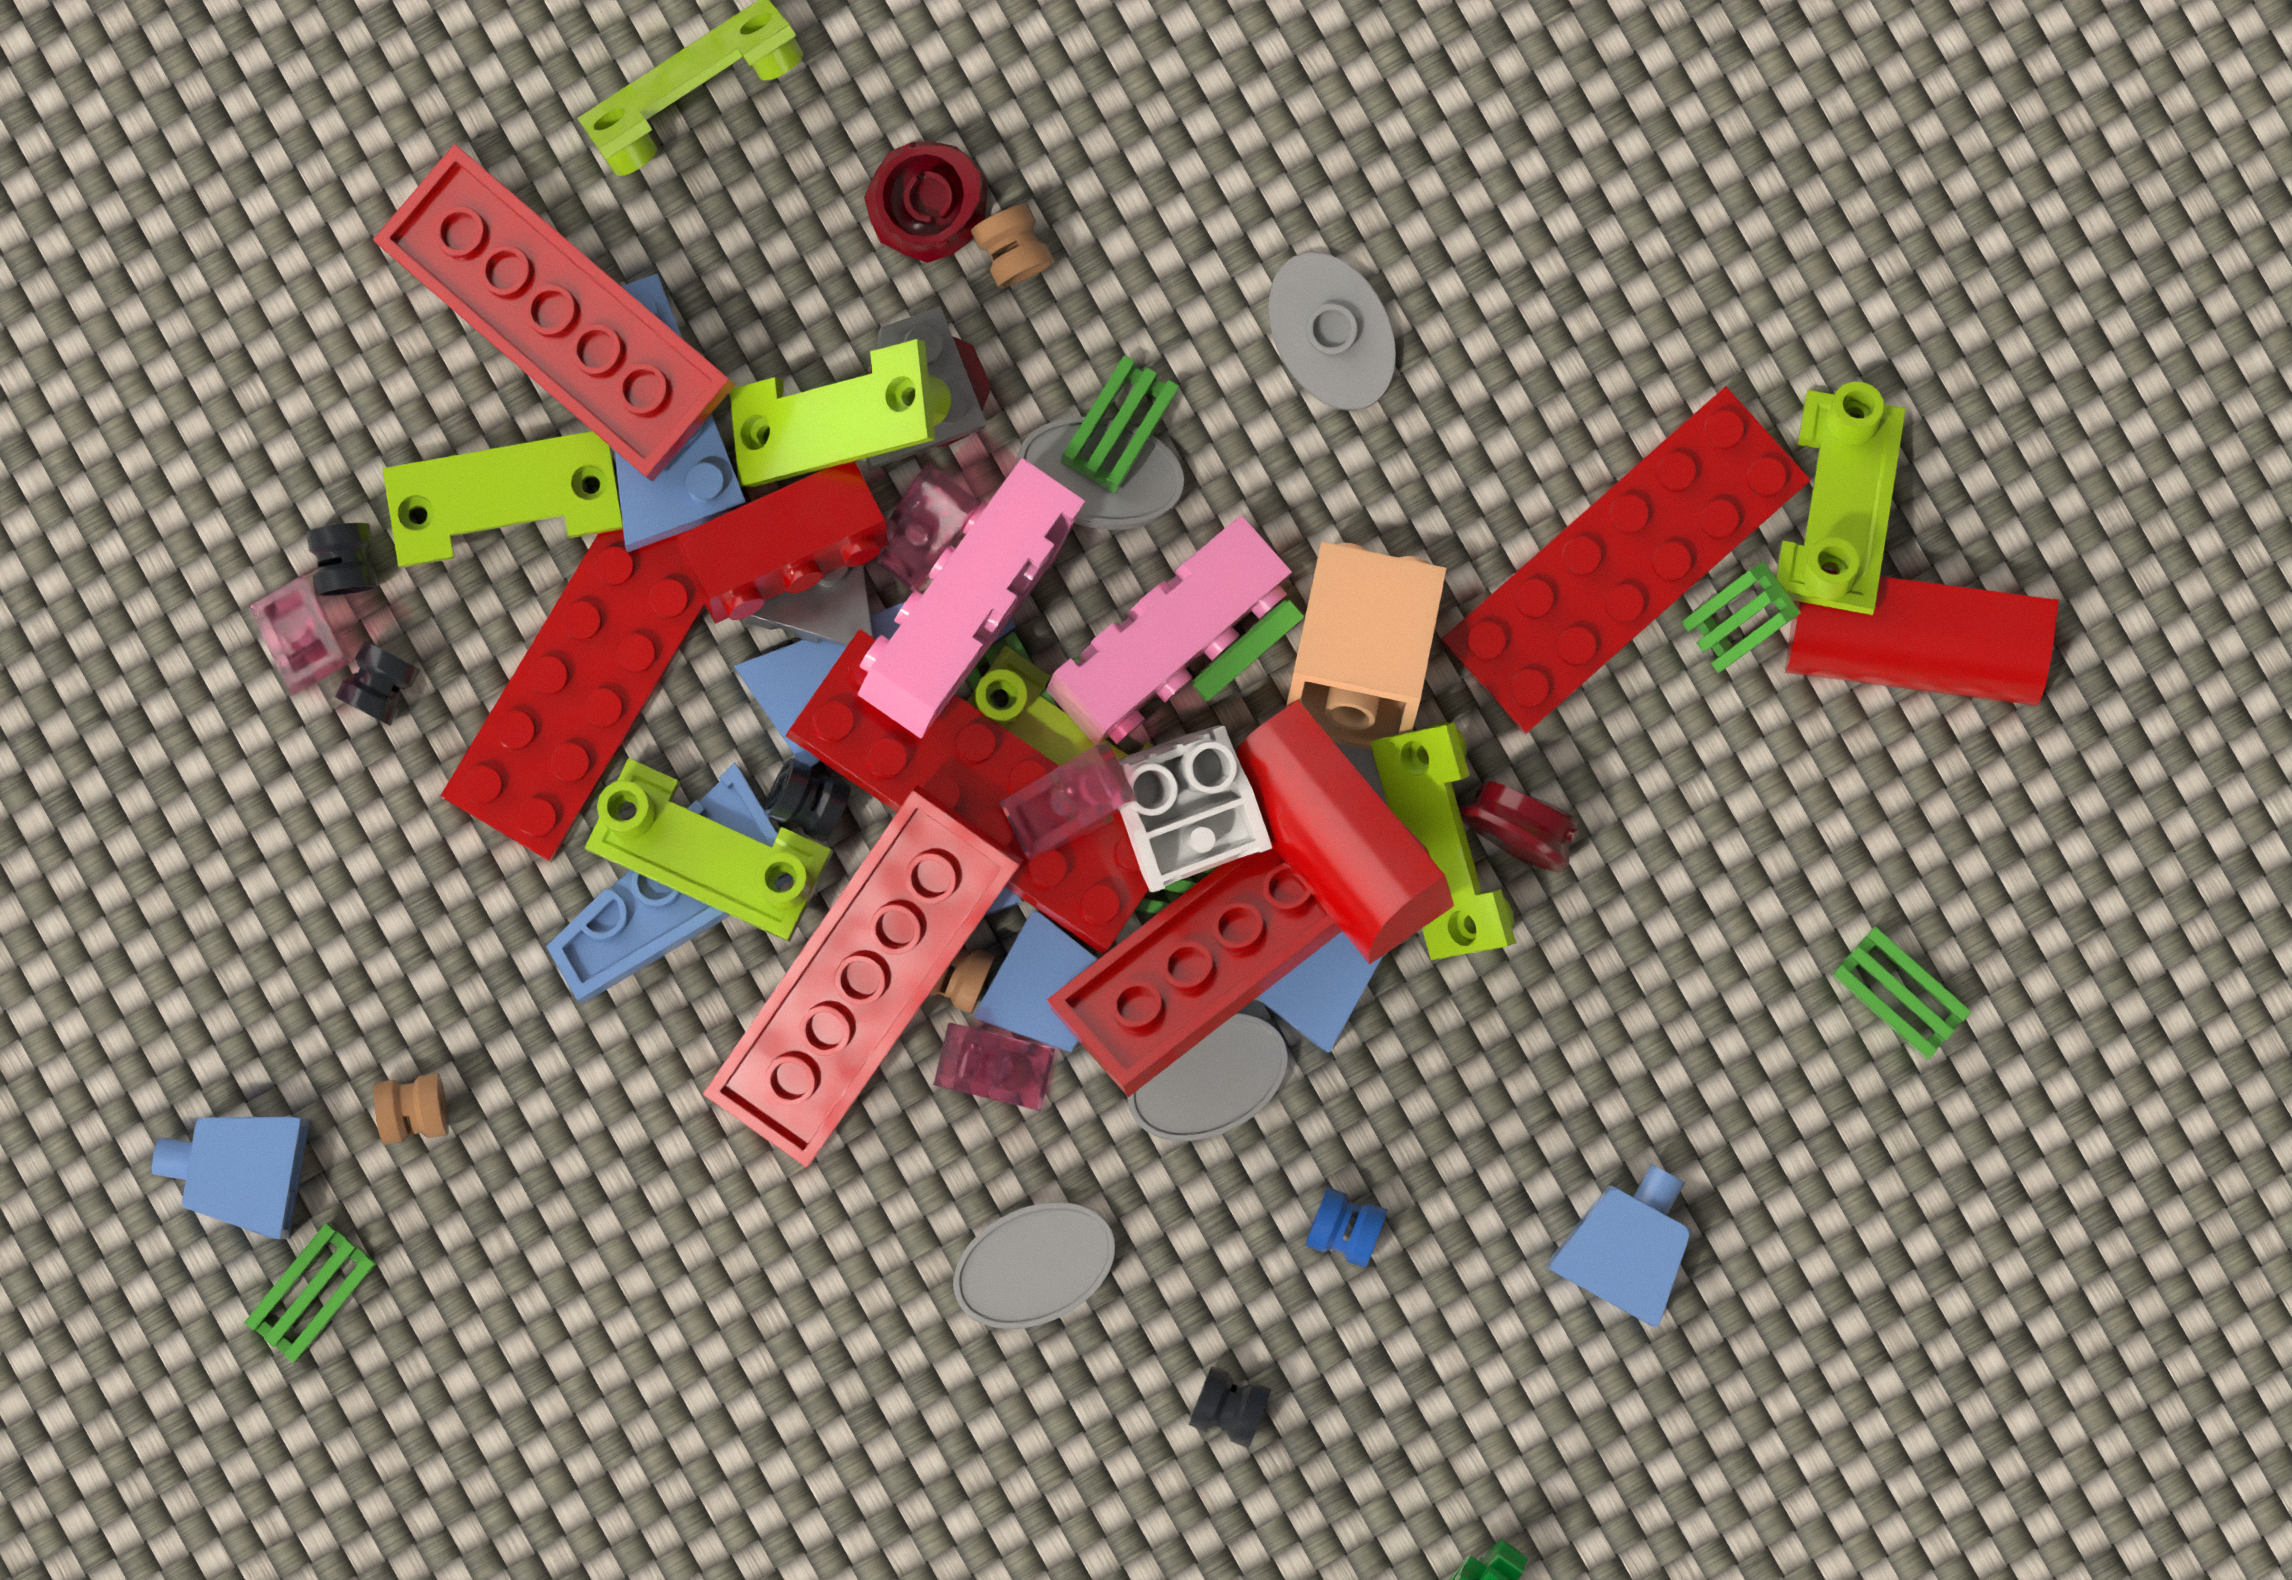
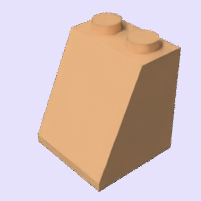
(1366, 642)

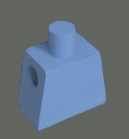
(1034, 970)
(1322, 991)
(239, 1170)
(1628, 1247)

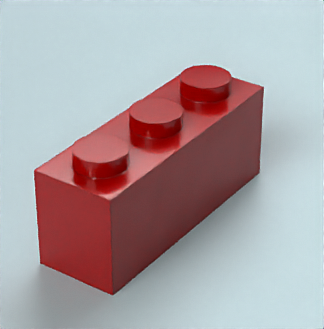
(784, 541)

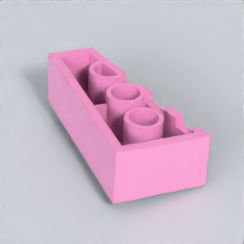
(970, 598)
(1169, 633)

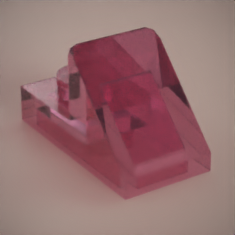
(924, 526)
(300, 635)
(1069, 801)
(994, 1066)

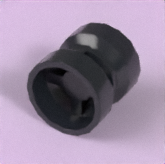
(342, 559)
(377, 683)
(807, 800)
(1230, 1407)

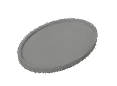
(1332, 331)
(1143, 498)
(1214, 1083)
(1034, 1265)

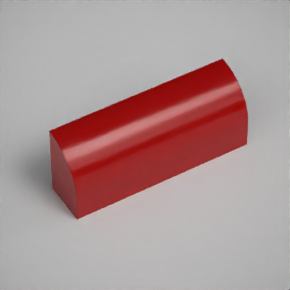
(1931, 641)
(1340, 835)

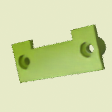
(620, 122)
(838, 421)
(500, 491)
(1847, 498)
(1028, 713)
(1418, 789)
(704, 856)

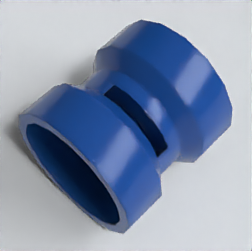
(1332, 1221)

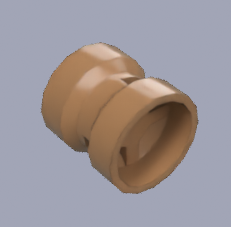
(1012, 246)
(967, 979)
(411, 1108)

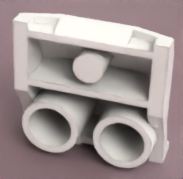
(1194, 809)

